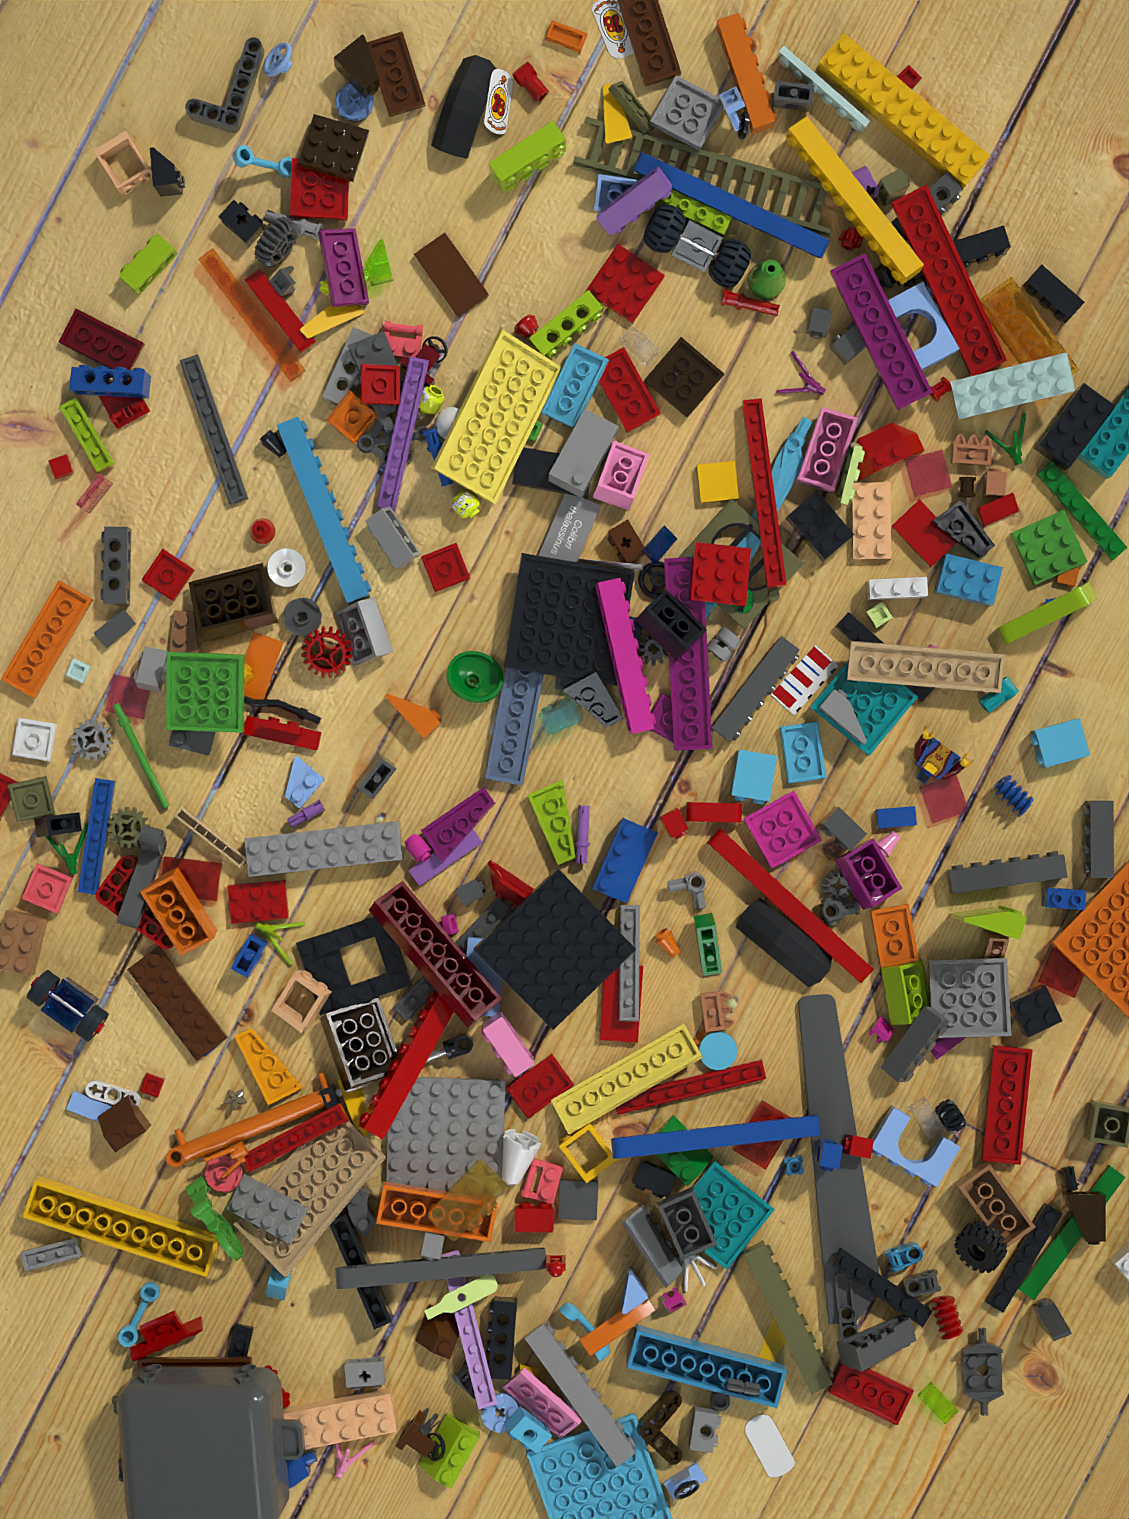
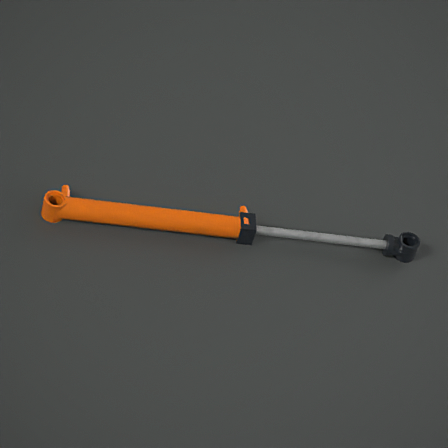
(283, 1114)

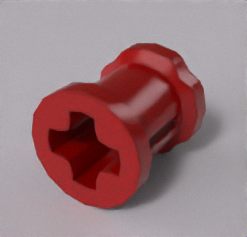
(940, 389)

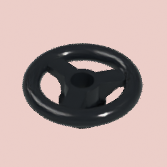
(647, 569)

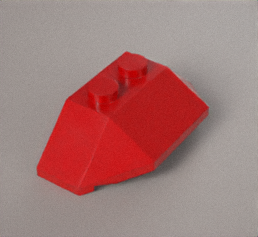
(886, 448)
(508, 885)

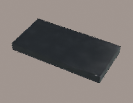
(534, 468)

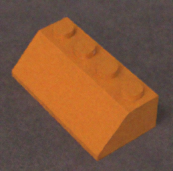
(179, 911)

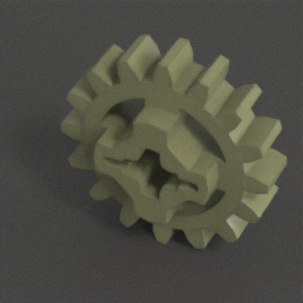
(122, 834)

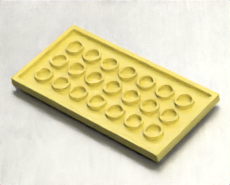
(497, 417)

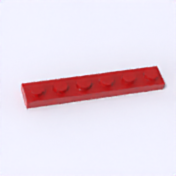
(295, 1137)

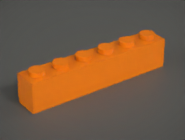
(745, 72)

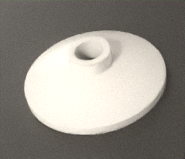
(280, 560)

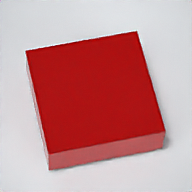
(909, 77)
(61, 466)
(152, 1085)

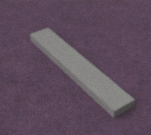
(630, 967)

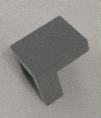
(283, 281)

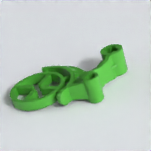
(214, 1221)

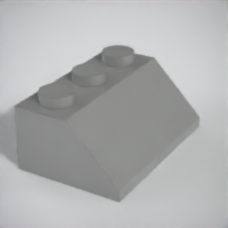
(365, 630)

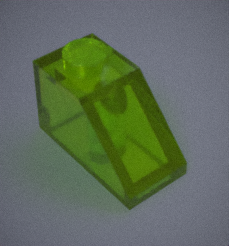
(378, 266)

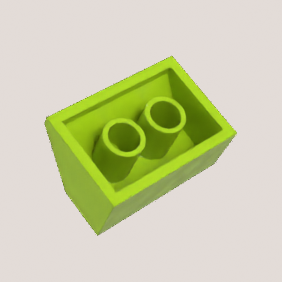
(905, 991)
(459, 1443)

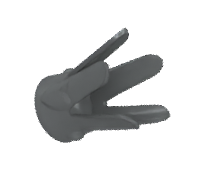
(425, 1427)

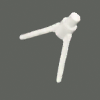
(691, 1259)

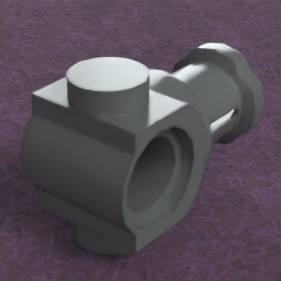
(839, 910)

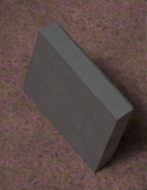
(578, 1199)

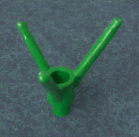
(1014, 450)
(69, 859)

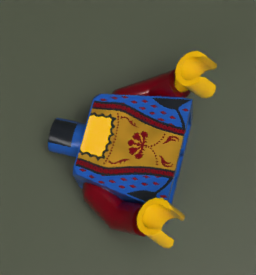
(936, 759)

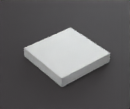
(34, 739)

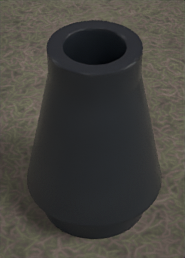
(273, 443)

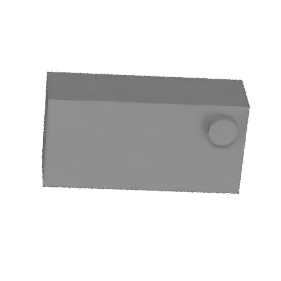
(583, 453)

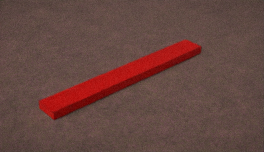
(695, 1086)

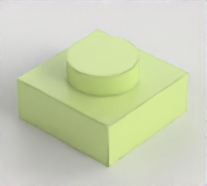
(879, 614)

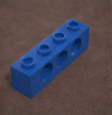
(81, 384)

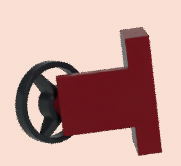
(428, 353)

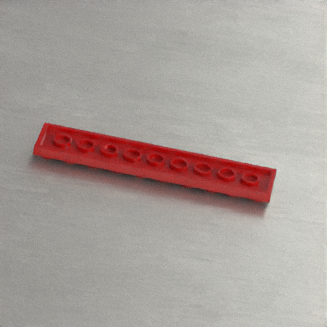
(949, 281)

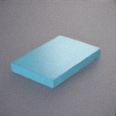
(803, 752)

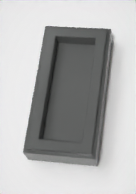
(115, 628)

